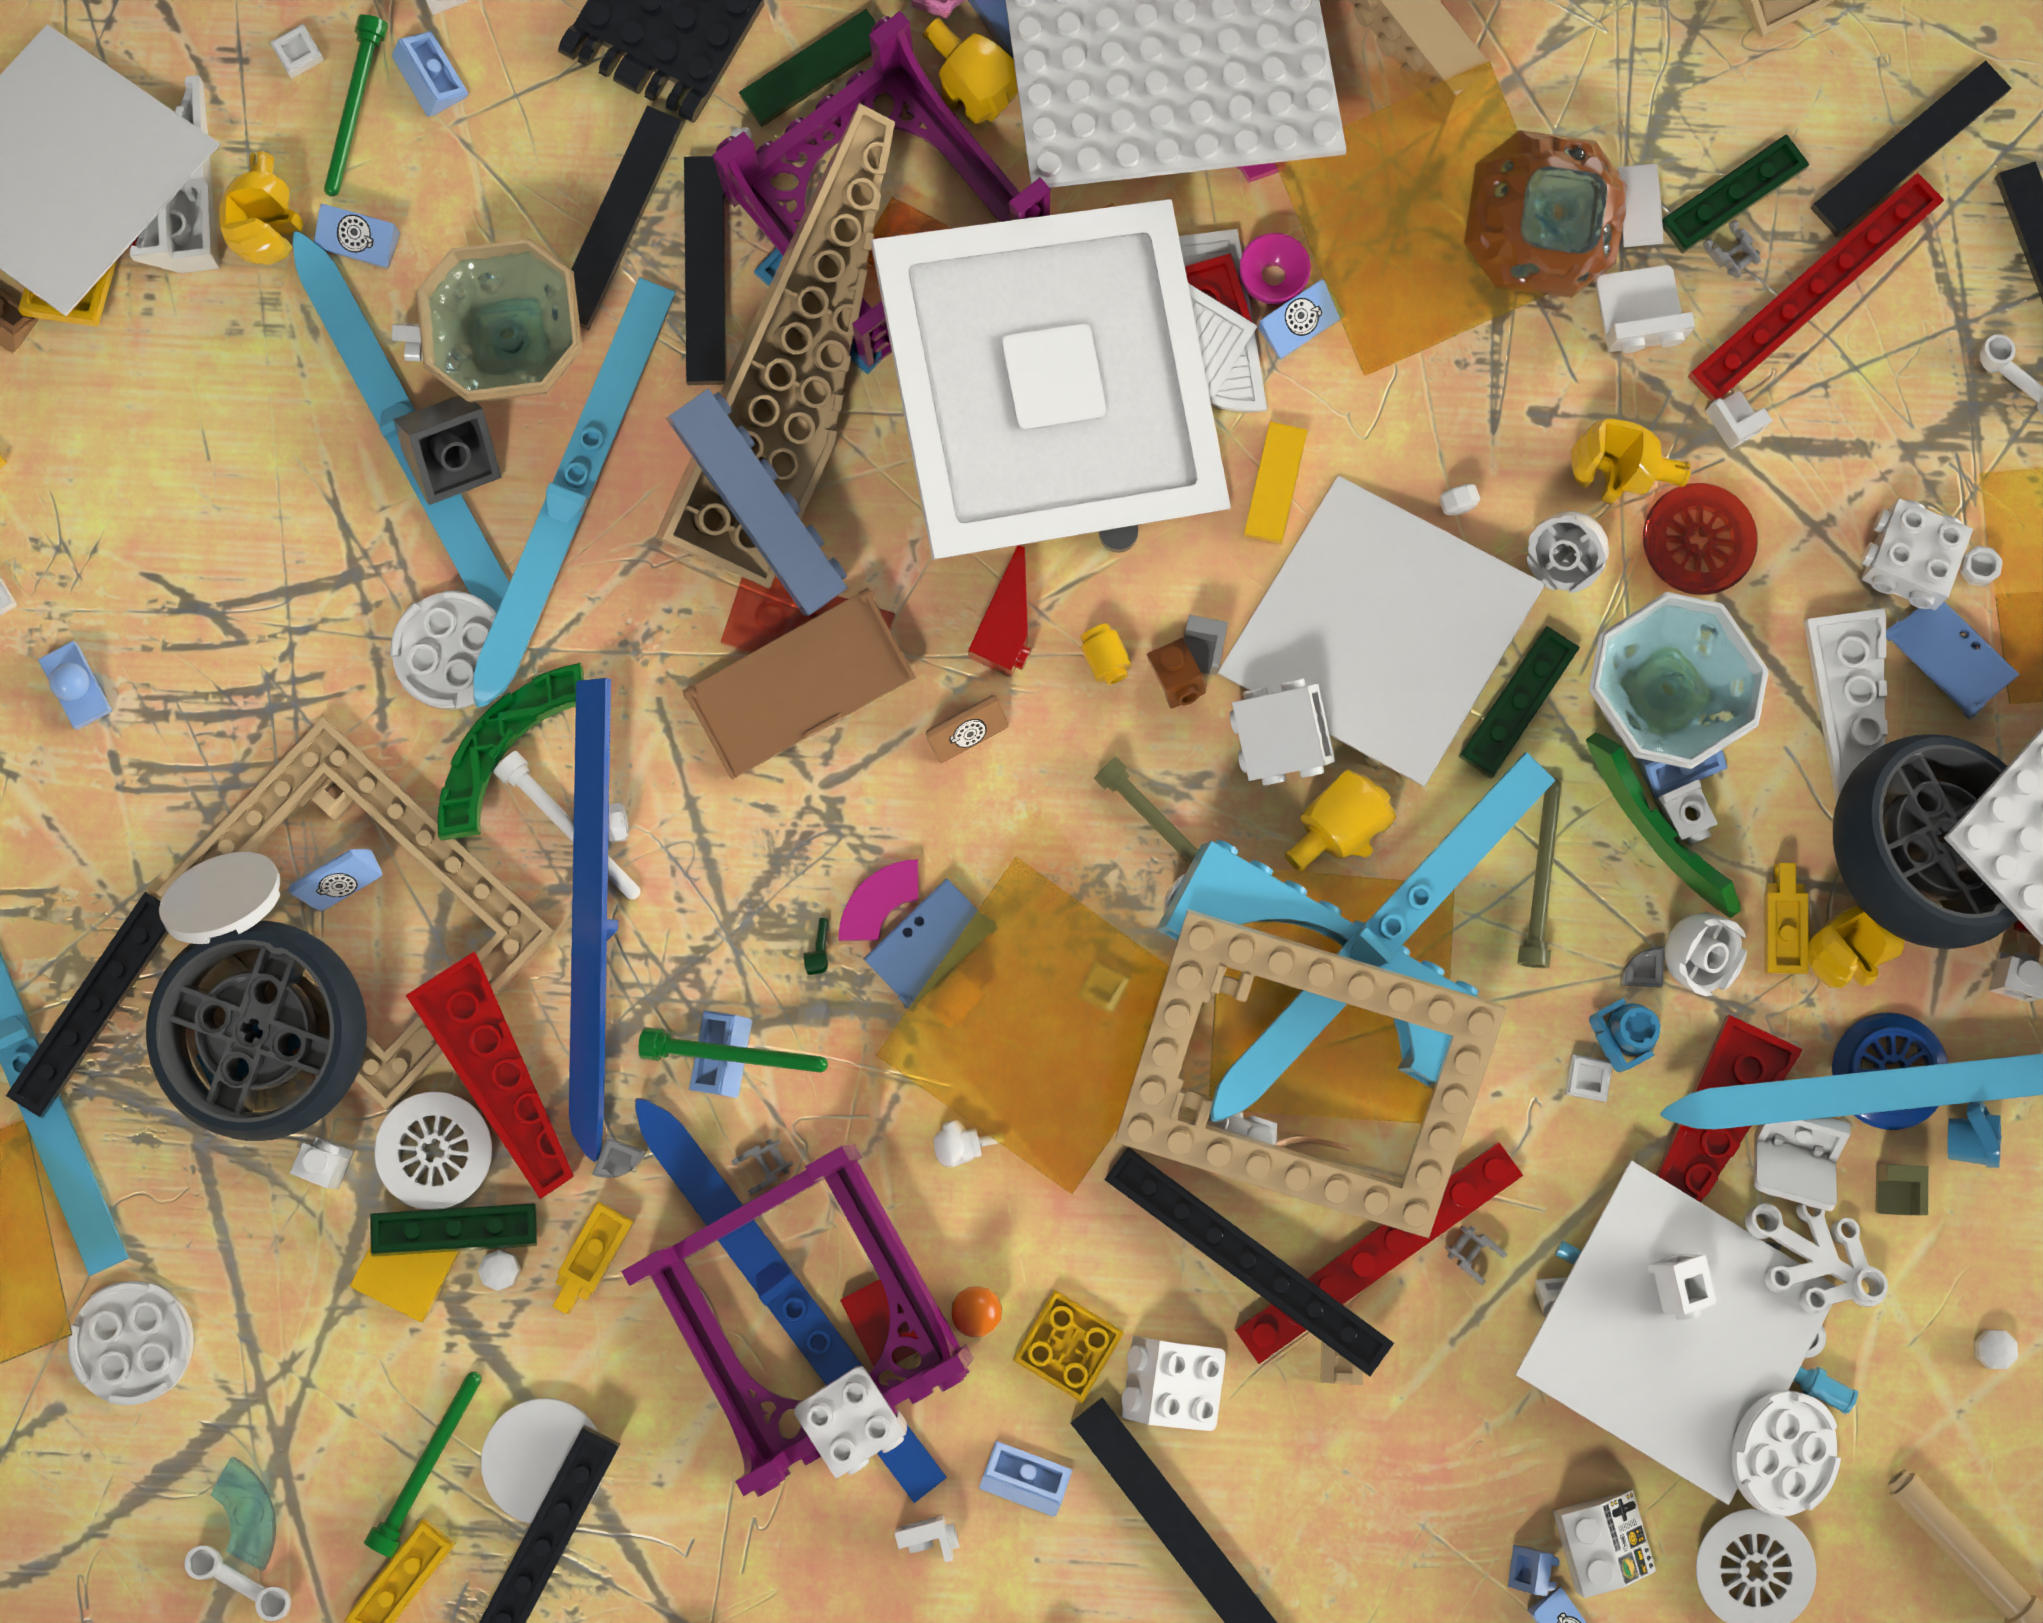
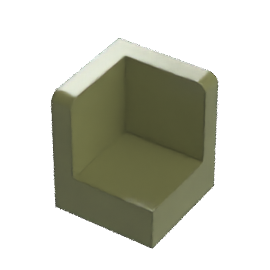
(1902, 1189)

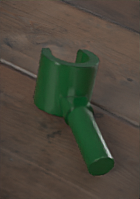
(816, 961)

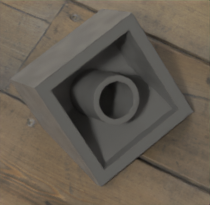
(448, 448)

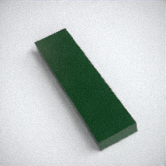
(810, 69)
(1734, 193)
(1519, 702)
(453, 1229)

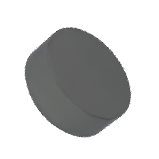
(1119, 539)

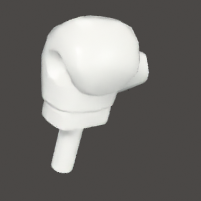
(957, 1145)

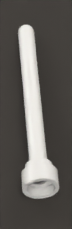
(514, 770)

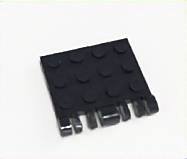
(674, 38)

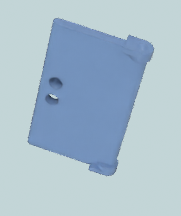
(1951, 659)
(915, 950)

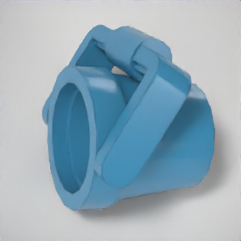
(1628, 1031)
(1975, 1137)

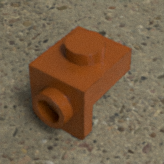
(1177, 673)

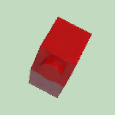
(1004, 628)

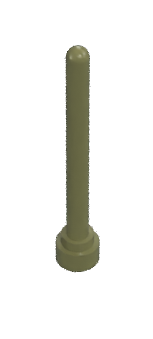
(1116, 778)
(1534, 949)

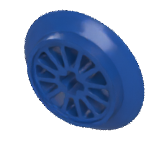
(1889, 1025)

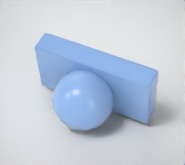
(75, 685)

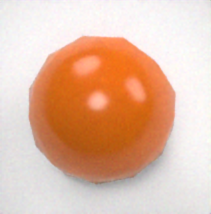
(976, 1311)

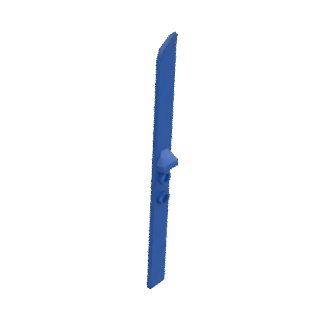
(589, 914)
(772, 1279)

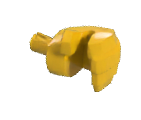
(973, 73)
(257, 212)
(1626, 456)
(1343, 820)
(1851, 947)

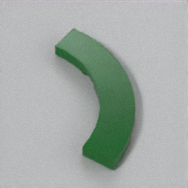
(491, 738)
(1686, 864)

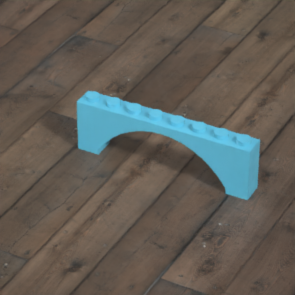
(1245, 892)

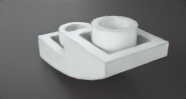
(1643, 206)

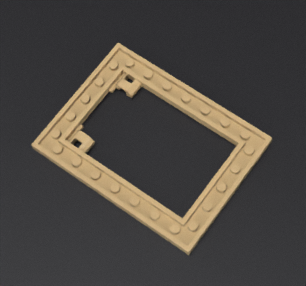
(307, 774)
(1198, 969)

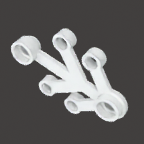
(1821, 1258)

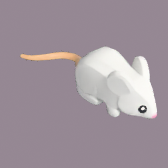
(1266, 1131)

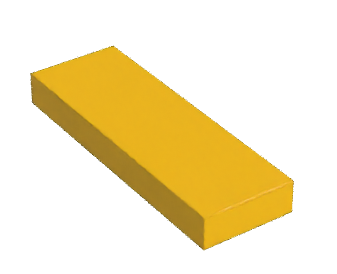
(1275, 482)
(403, 1576)

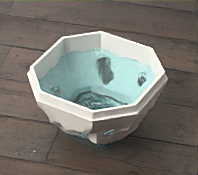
(1705, 662)

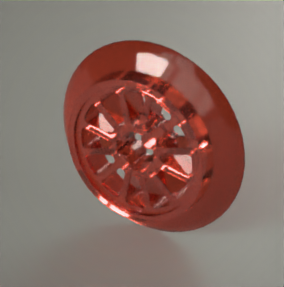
(1722, 505)

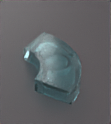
(249, 1513)

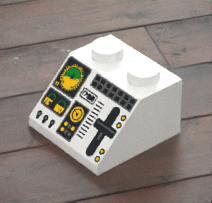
(1604, 1543)

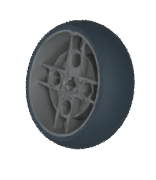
(1901, 857)
(231, 1100)

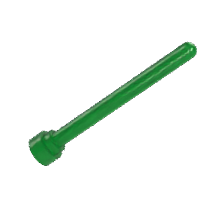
(370, 33)
(657, 1044)
(386, 1534)

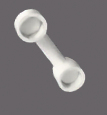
(1997, 356)
(207, 1563)

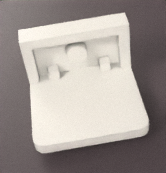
(1642, 309)
(1800, 1160)
(1173, 1384)
(850, 1422)

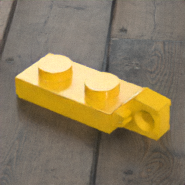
(1785, 923)
(591, 1256)

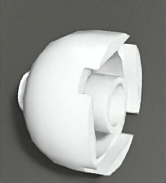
(1568, 551)
(1705, 952)

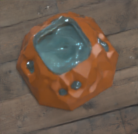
(1514, 219)

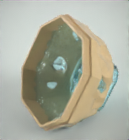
(481, 297)

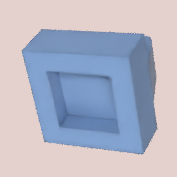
(1531, 1570)

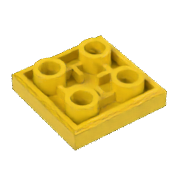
(1068, 1346)

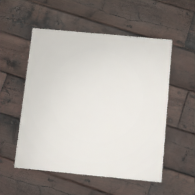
(82, 166)
(1388, 625)
(1660, 1379)

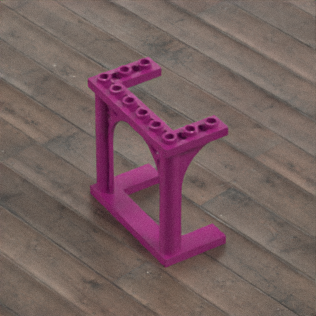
(895, 71)
(762, 1446)

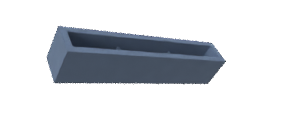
(757, 502)

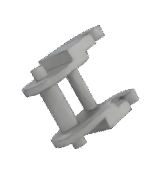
(1724, 258)
(770, 1176)
(1465, 1264)

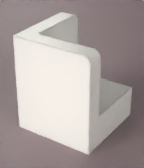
(1736, 419)

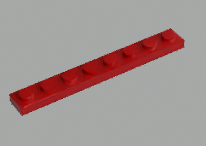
(1816, 288)
(1385, 1249)

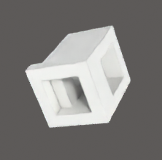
(1673, 808)
(2018, 976)
(322, 1163)
(1683, 1284)

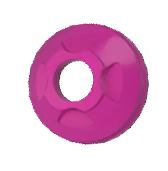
(1279, 251)

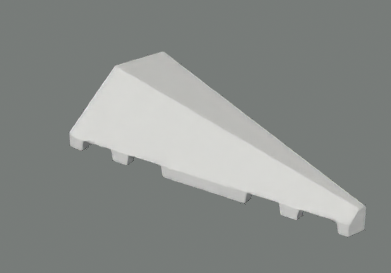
(185, 230)

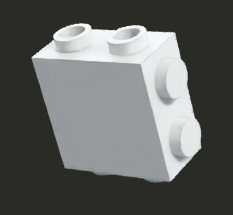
(1915, 553)
(1282, 732)

